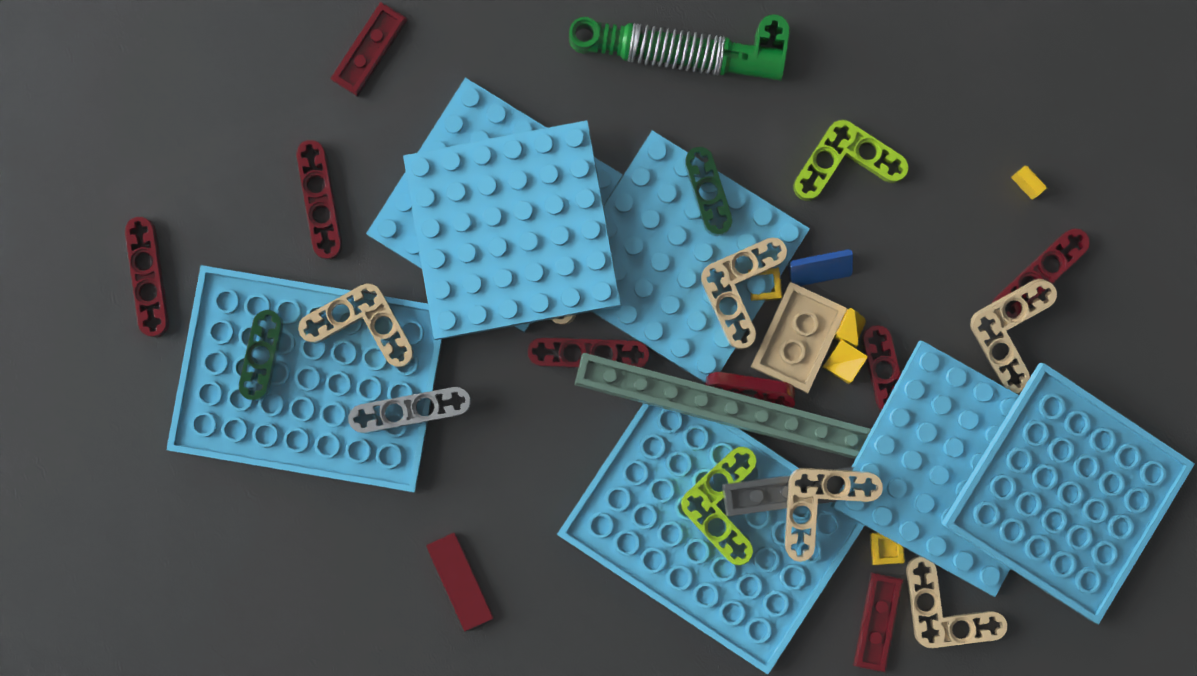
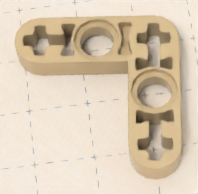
(733, 277)
(369, 314)
(1002, 323)
(810, 499)
(945, 624)

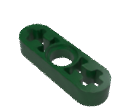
(693, 171)
(247, 376)

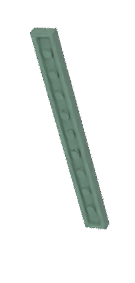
(720, 406)

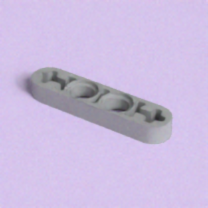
(409, 407)

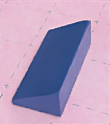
(821, 268)

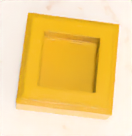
(1029, 182)
(885, 550)

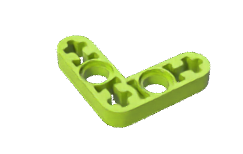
(850, 149)
(711, 498)

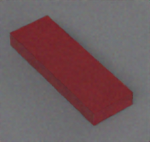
(368, 49)
(459, 581)
(878, 622)

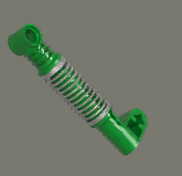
(703, 53)

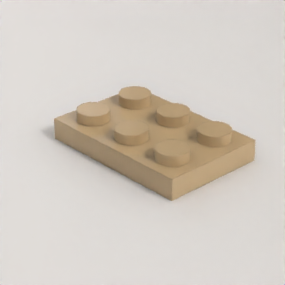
(798, 337)

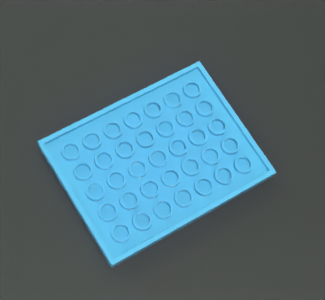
(312, 387)
(639, 531)

